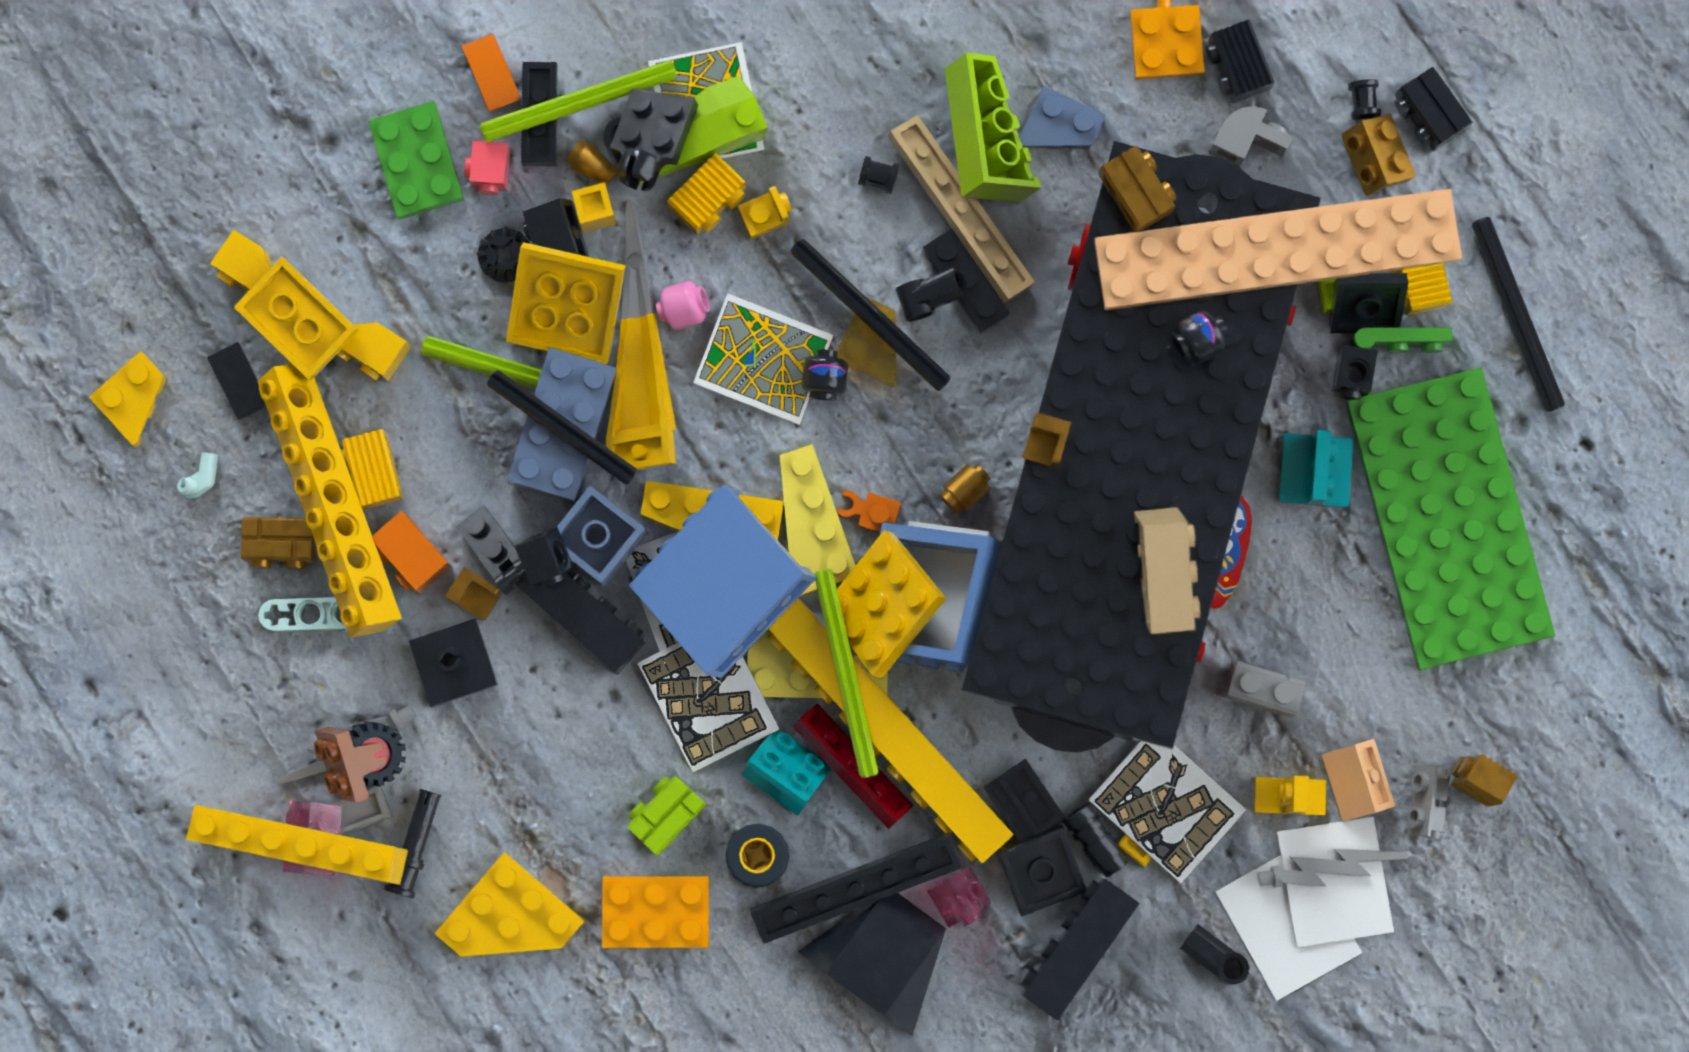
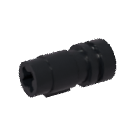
(1097, 841)

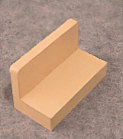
(1358, 780)

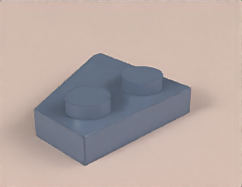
(1060, 123)

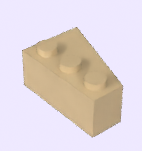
(1167, 570)

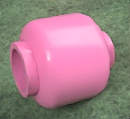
(683, 305)

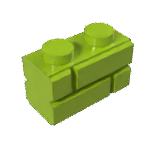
(665, 814)

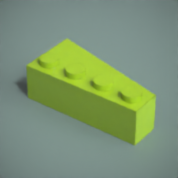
(985, 132)

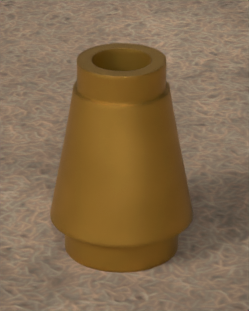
(590, 162)

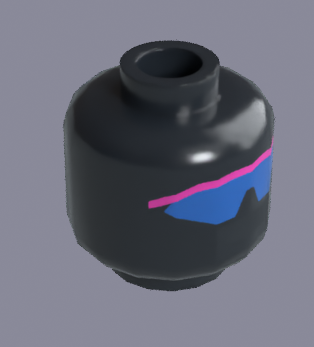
(1199, 337)
(825, 375)

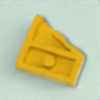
(130, 396)

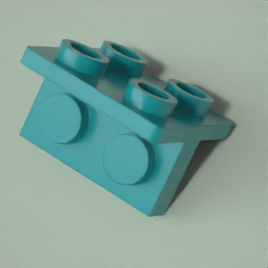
(1316, 469)
(786, 771)

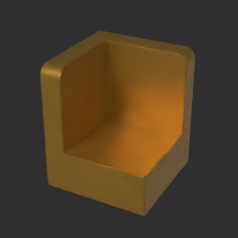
(1046, 440)
(474, 594)

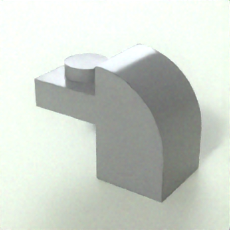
(1245, 128)

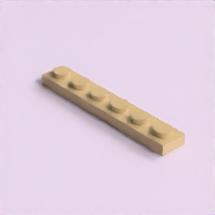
(963, 214)

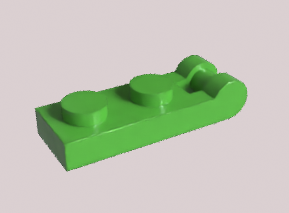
(1400, 339)

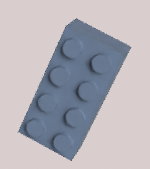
(580, 393)

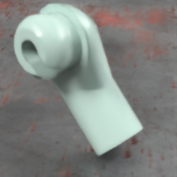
(202, 480)

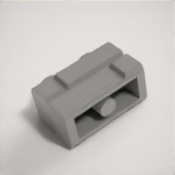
(1264, 689)

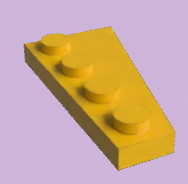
(673, 504)

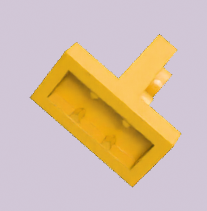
(1289, 795)

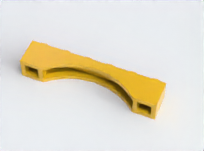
(372, 346)
(297, 844)

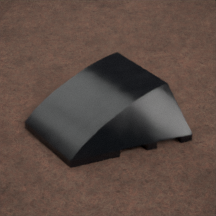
(882, 956)

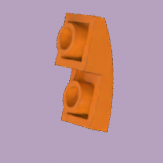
(490, 72)

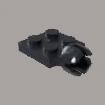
(651, 135)

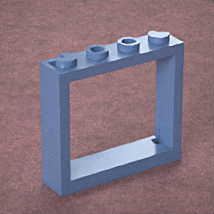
(987, 553)

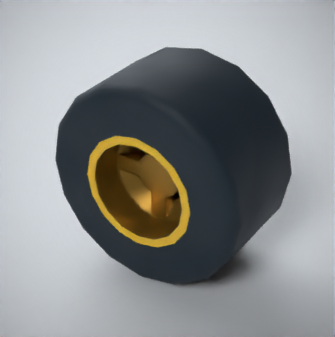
(749, 847)

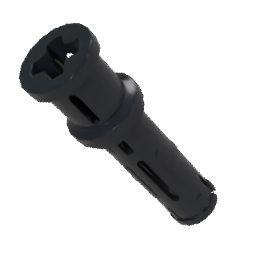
(415, 842)

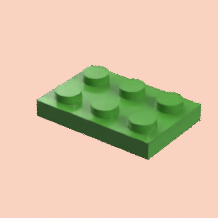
(416, 160)

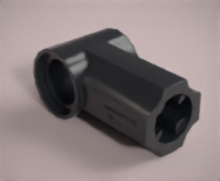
(923, 296)
(1212, 954)

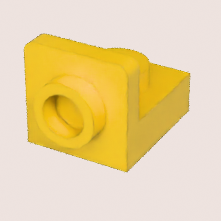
(765, 212)

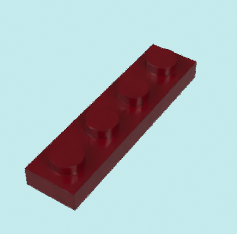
(838, 752)

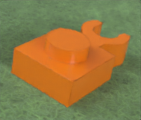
(872, 511)

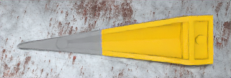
(641, 404)

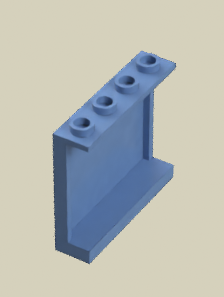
(720, 582)

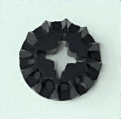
(489, 258)

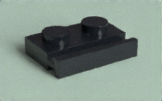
(1024, 801)

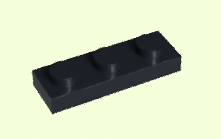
(538, 86)
(982, 302)

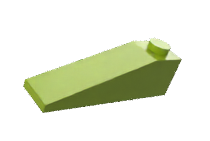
(723, 122)

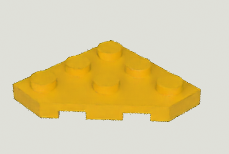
(508, 915)

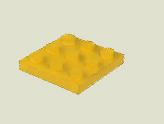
(565, 302)
(886, 603)

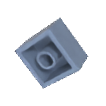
(599, 535)

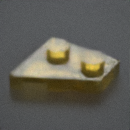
(867, 351)

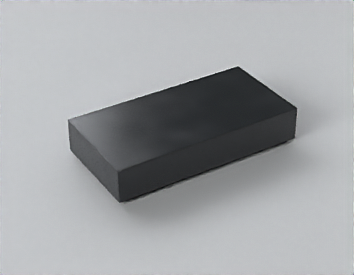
(237, 380)

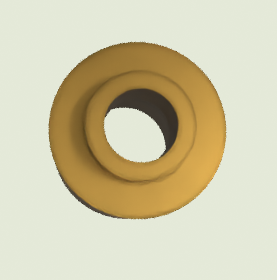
(965, 488)

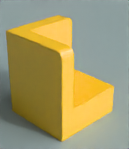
(593, 207)

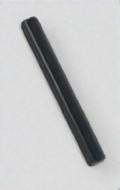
(561, 427)

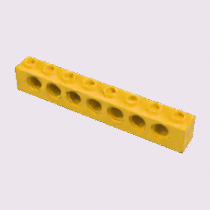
(329, 501)

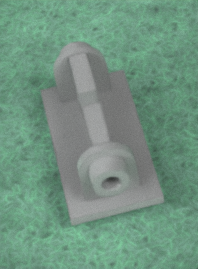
(1428, 785)

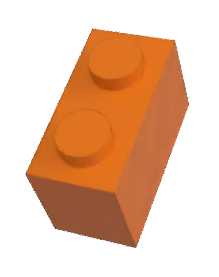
(410, 553)

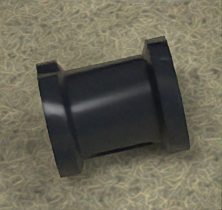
(1364, 99)
(878, 174)

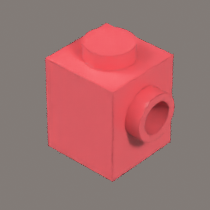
(488, 167)

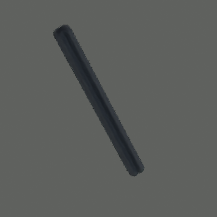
(870, 314)
(1518, 314)

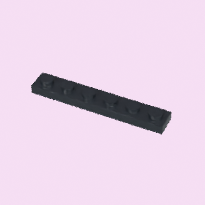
(856, 888)

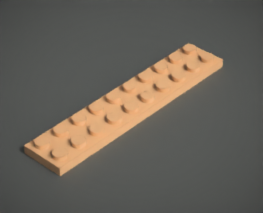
(1277, 249)

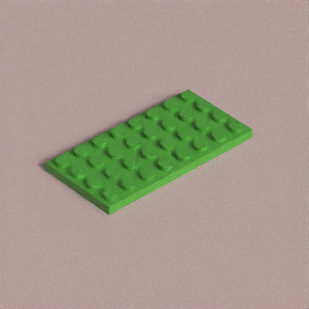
(1450, 519)

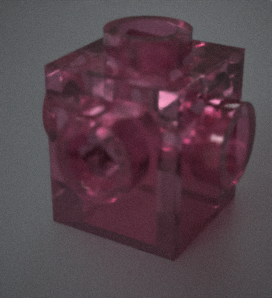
(960, 898)

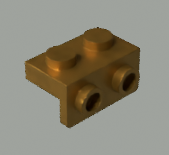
(1378, 154)

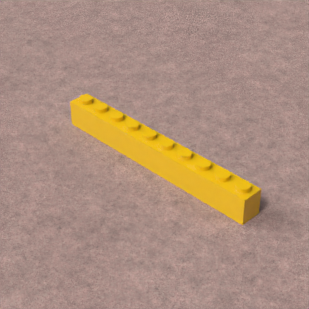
(896, 737)

